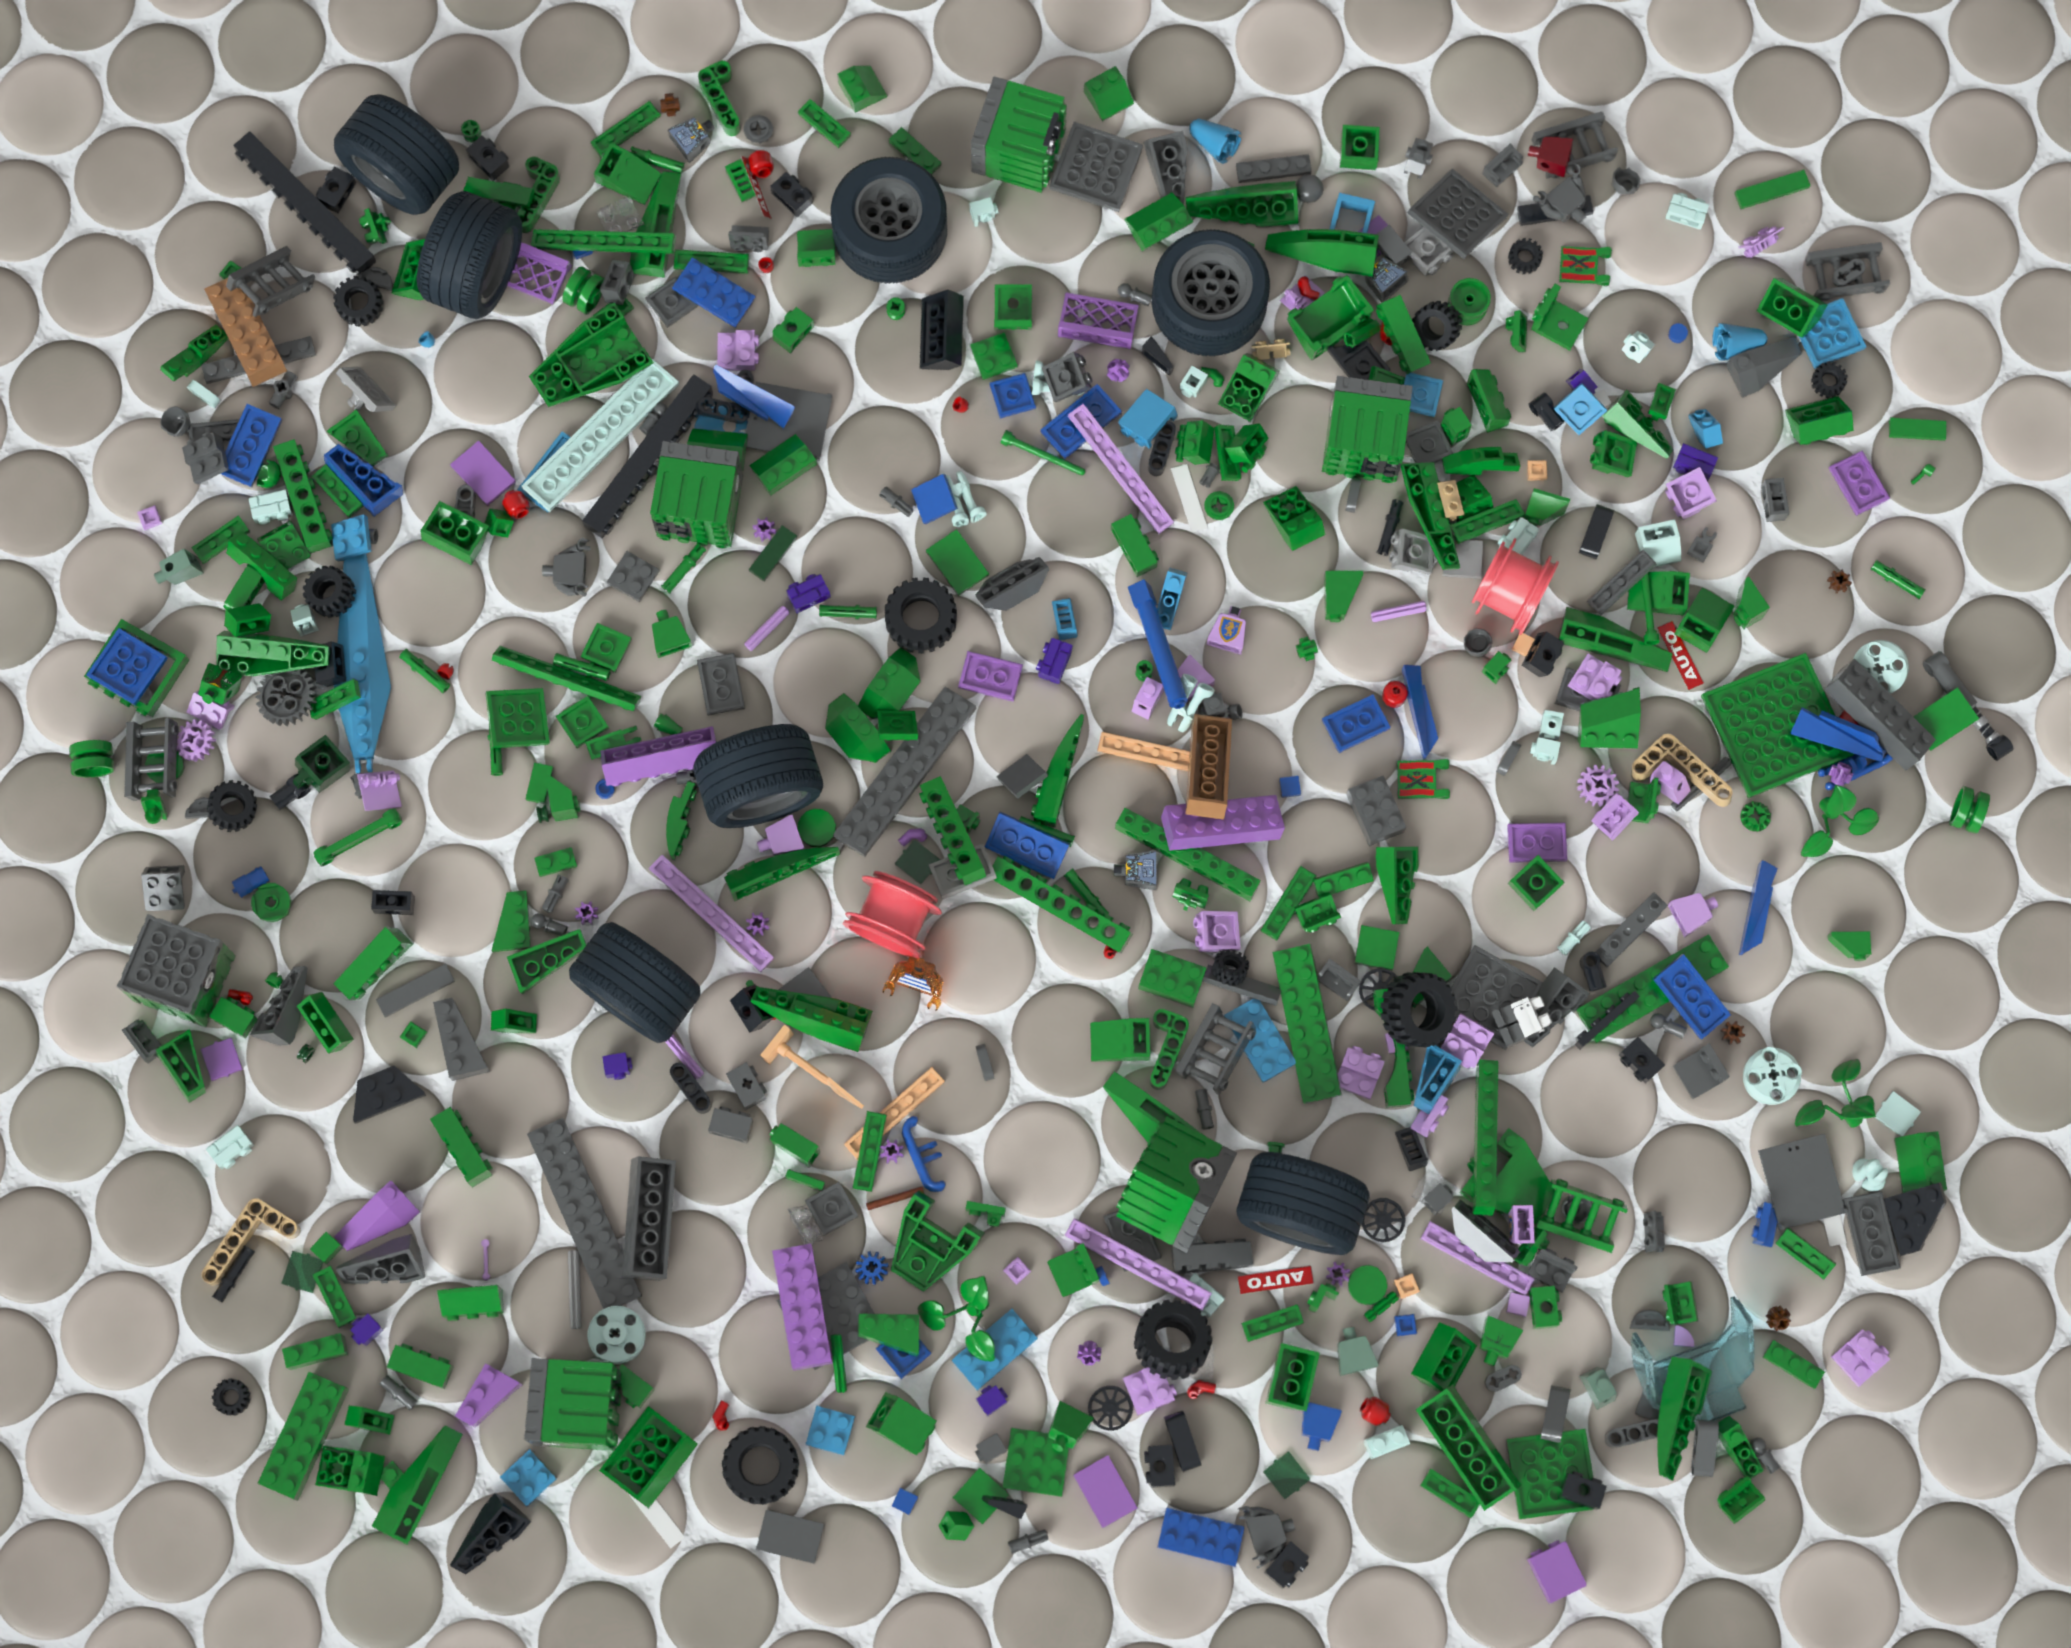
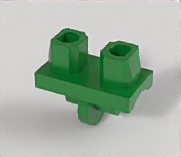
(377, 224)
(153, 807)
(1190, 896)

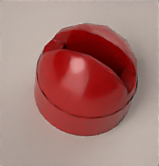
(764, 263)
(960, 405)
(445, 671)

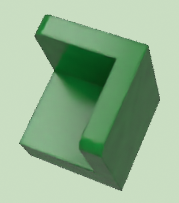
(499, 522)
(326, 1248)
(956, 1525)

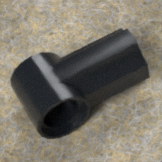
(1543, 407)
(289, 793)
(1593, 974)

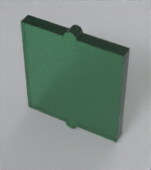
(916, 861)
(301, 1270)
(1286, 1475)

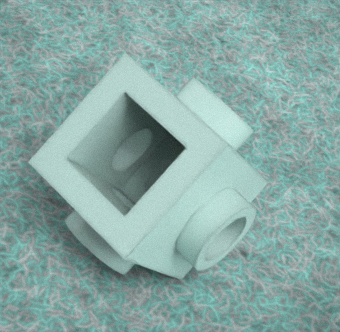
(1637, 346)

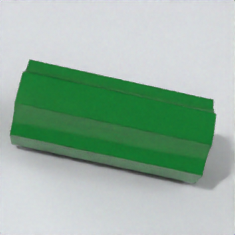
(1361, 332)

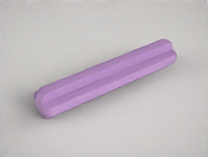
(1398, 611)
(766, 628)
(684, 1057)

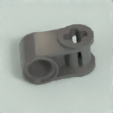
(466, 505)

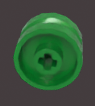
(583, 290)
(1471, 299)
(91, 758)
(1969, 809)

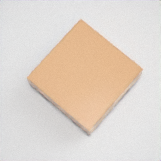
(1537, 470)
(1523, 644)
(1406, 1286)

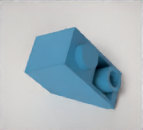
(1706, 428)

